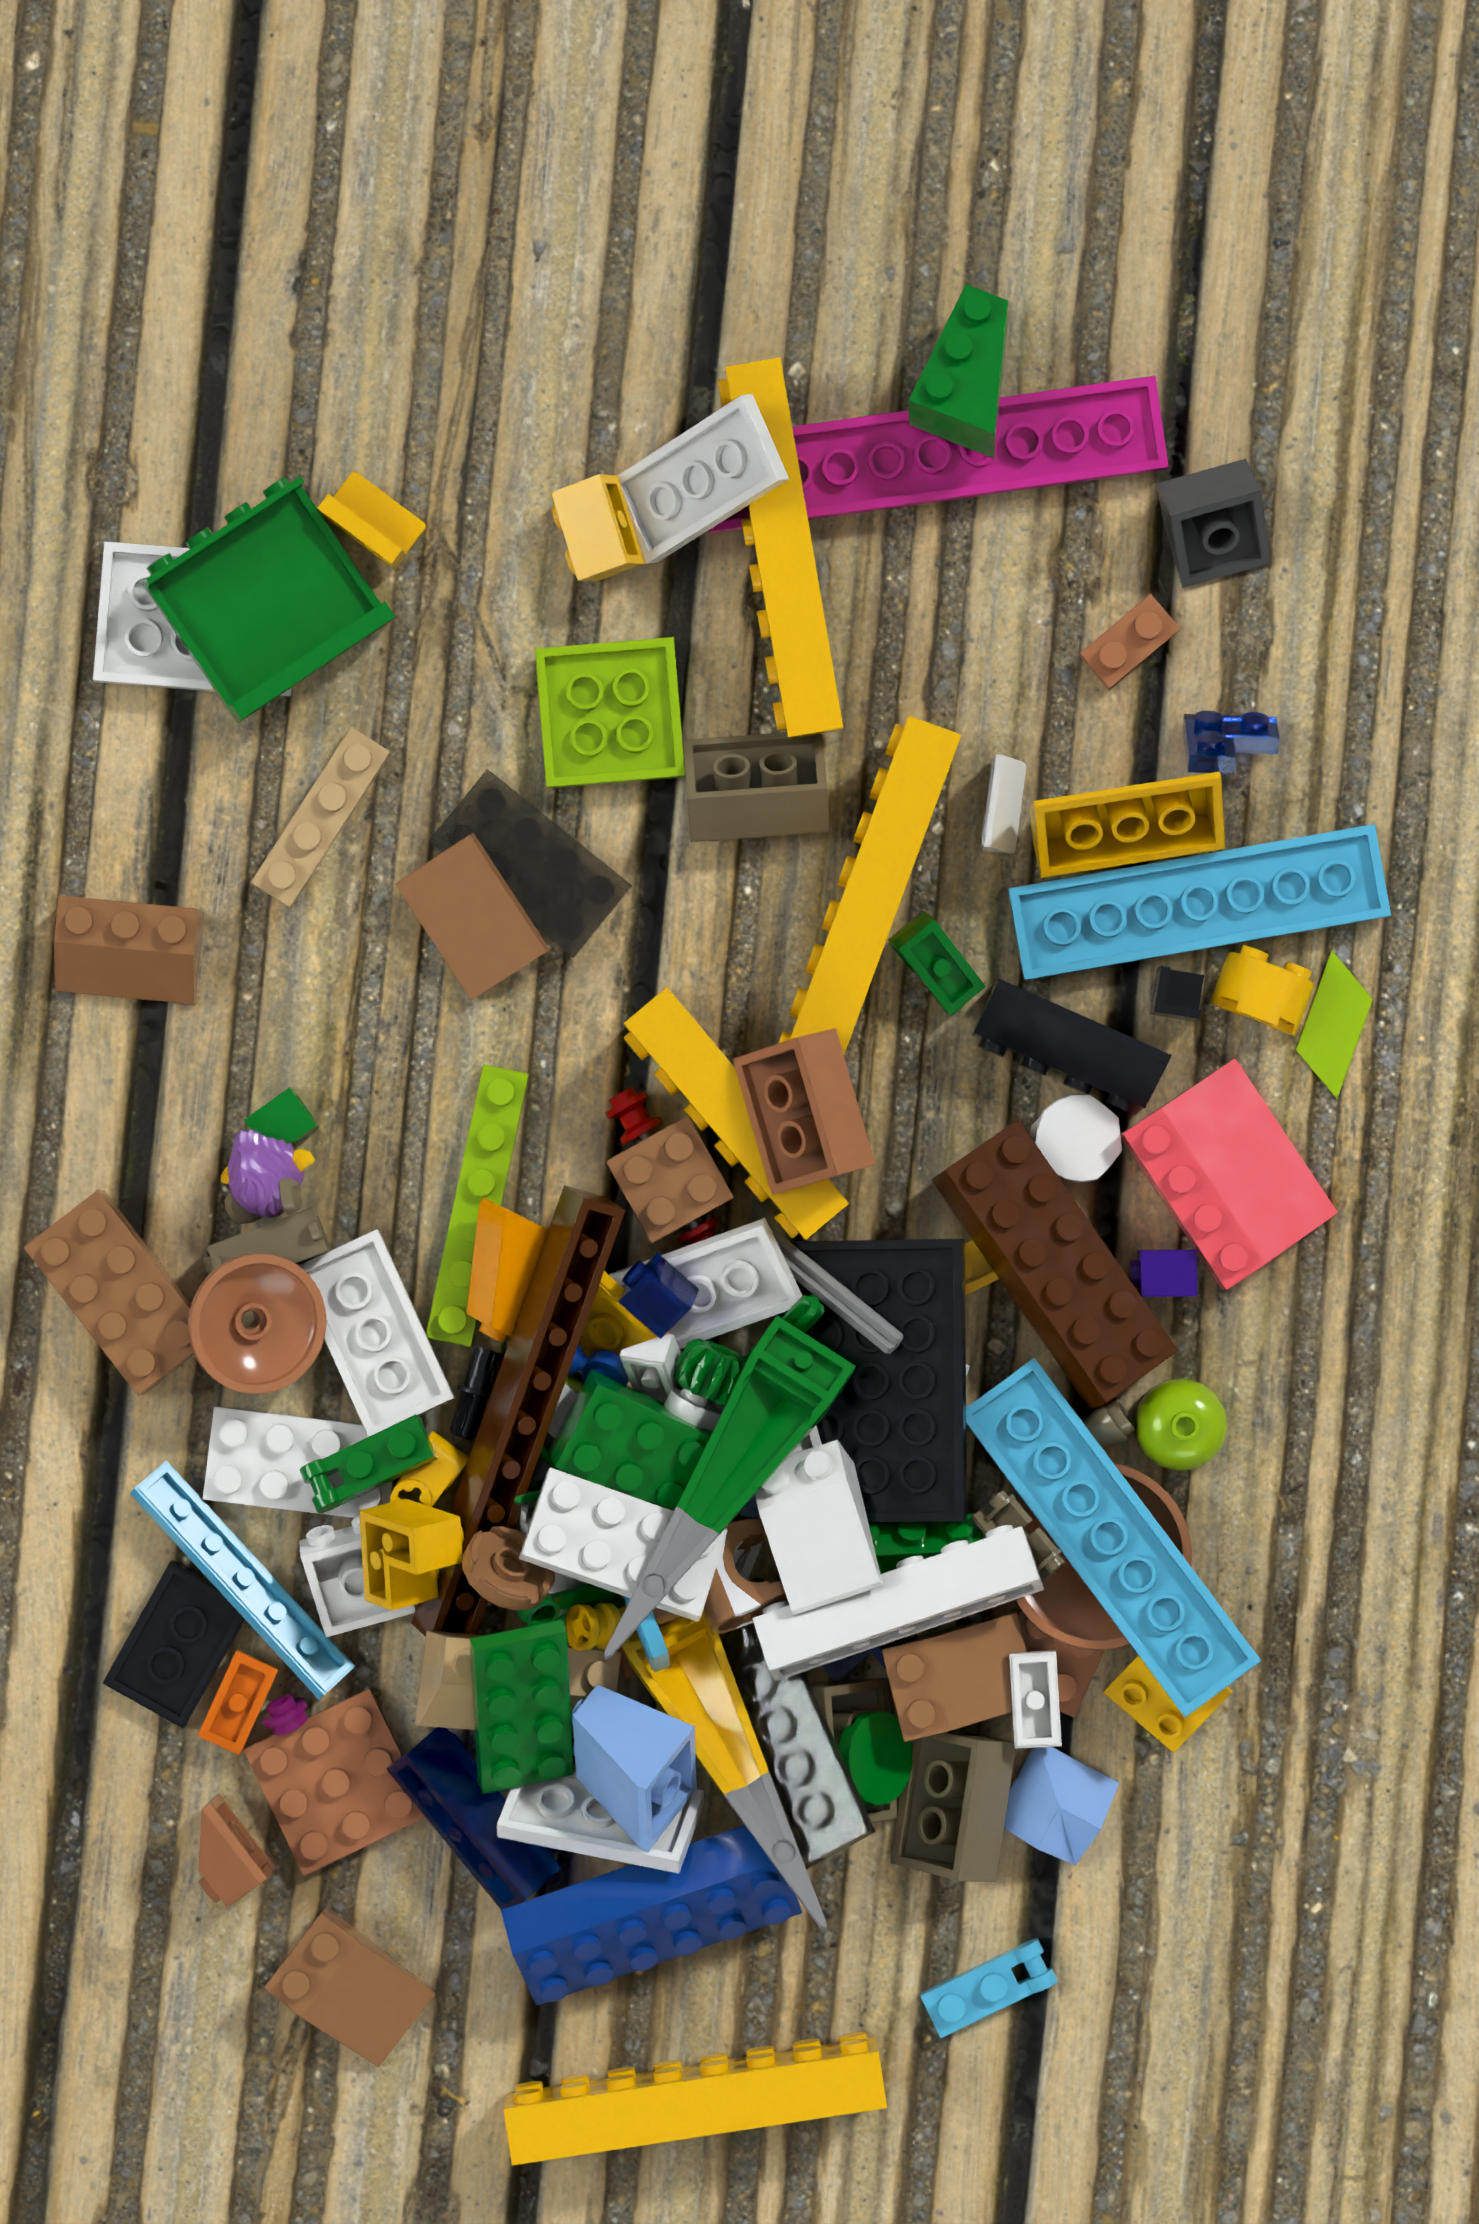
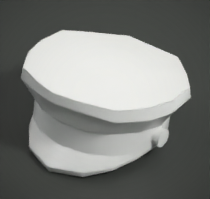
(1078, 1137)

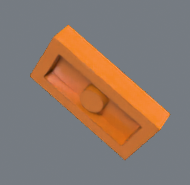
(238, 1702)

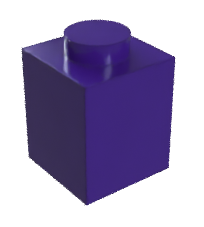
(1164, 1273)

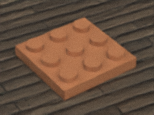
(333, 1782)

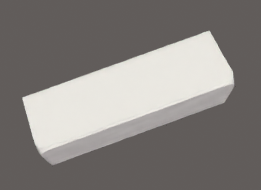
(1003, 805)
(652, 1366)
(1035, 1699)

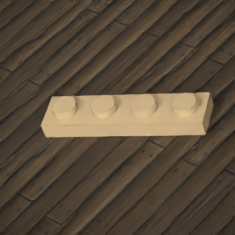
(321, 817)

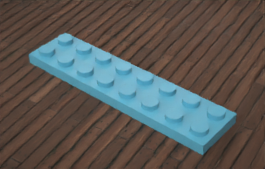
(1199, 902)
(1110, 1538)

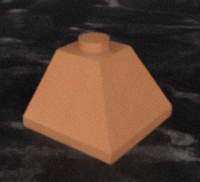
(229, 1855)

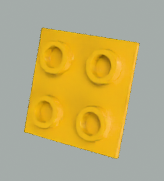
(1148, 1704)

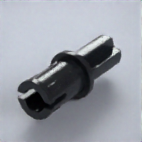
(474, 1393)

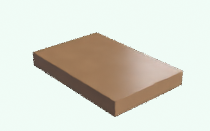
(472, 916)

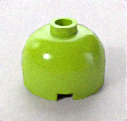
(1180, 1424)

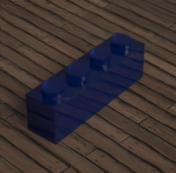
(447, 1792)

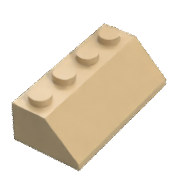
(446, 1679)

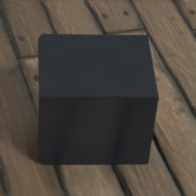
(1176, 994)

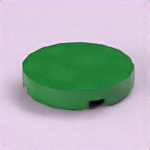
(877, 1756)

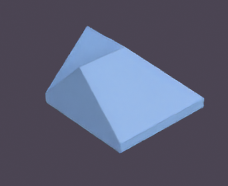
(1058, 1803)

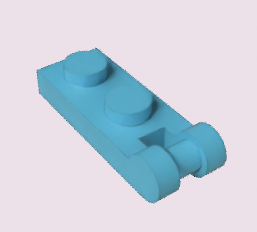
(987, 1988)

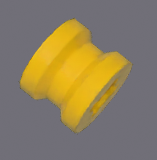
(591, 1626)

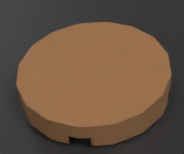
(499, 1575)

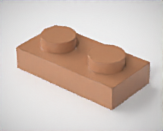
(1129, 641)

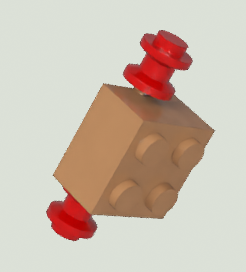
(666, 1174)

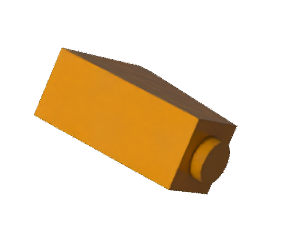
(502, 1267)

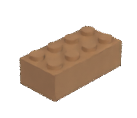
(117, 1290)

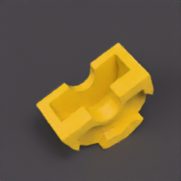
(1263, 990)

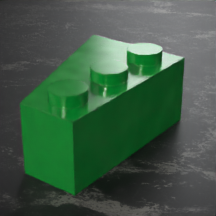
(964, 374)

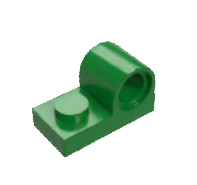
(936, 962)

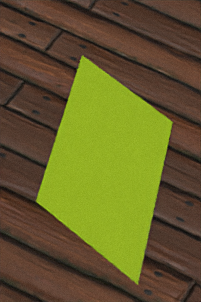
(1334, 1024)

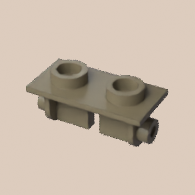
(1007, 1511)

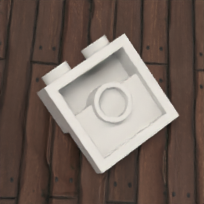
(337, 1582)

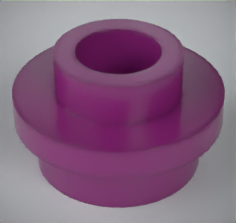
(285, 1714)

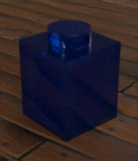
(657, 1294)

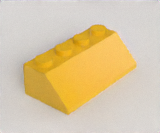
(1128, 824)

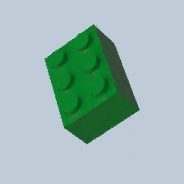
(628, 1442)

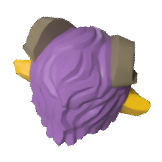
(263, 1177)

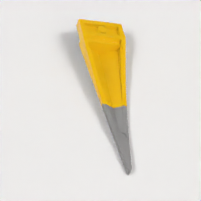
(705, 1695)

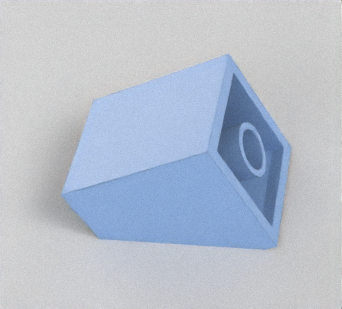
(633, 1762)

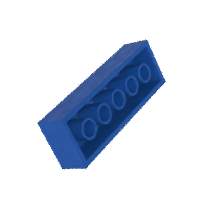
(646, 1915)

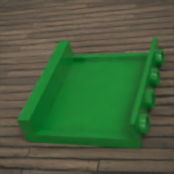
(265, 598)

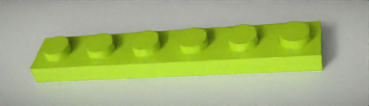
(481, 1175)

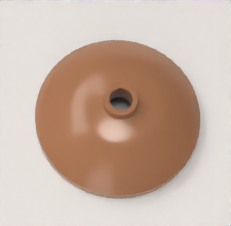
(285, 1328)

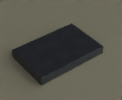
(175, 1645)

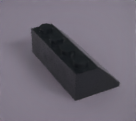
(1071, 1046)

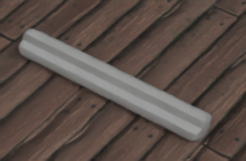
(838, 1297)

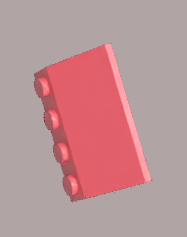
(1228, 1174)

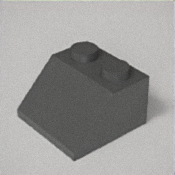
(1214, 522)

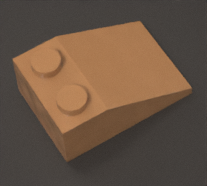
(953, 1675)
(349, 1988)

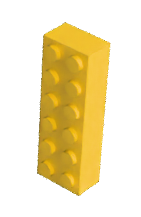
(710, 1084)

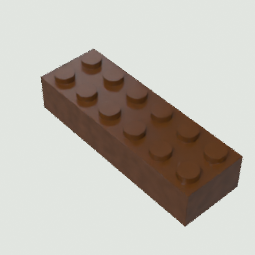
(1054, 1265)

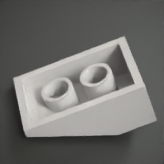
(818, 1528)

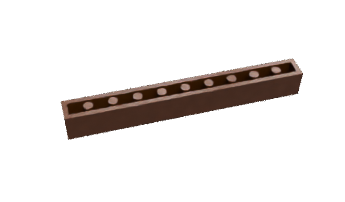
(526, 1392)

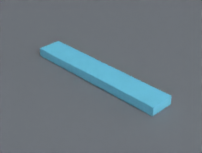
(242, 1579)

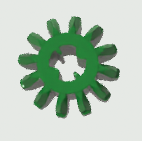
(709, 1370)

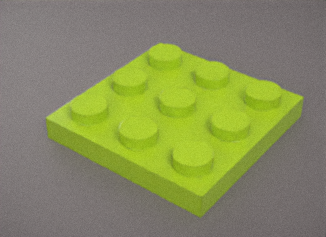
(610, 712)

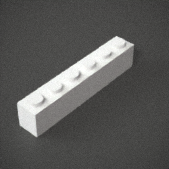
(910, 1601)

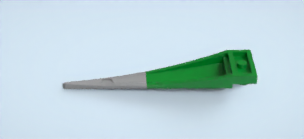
(769, 1413)

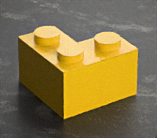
(405, 1549)

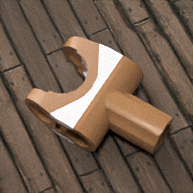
(731, 1598)

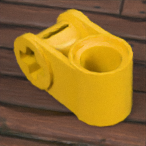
(433, 1477)

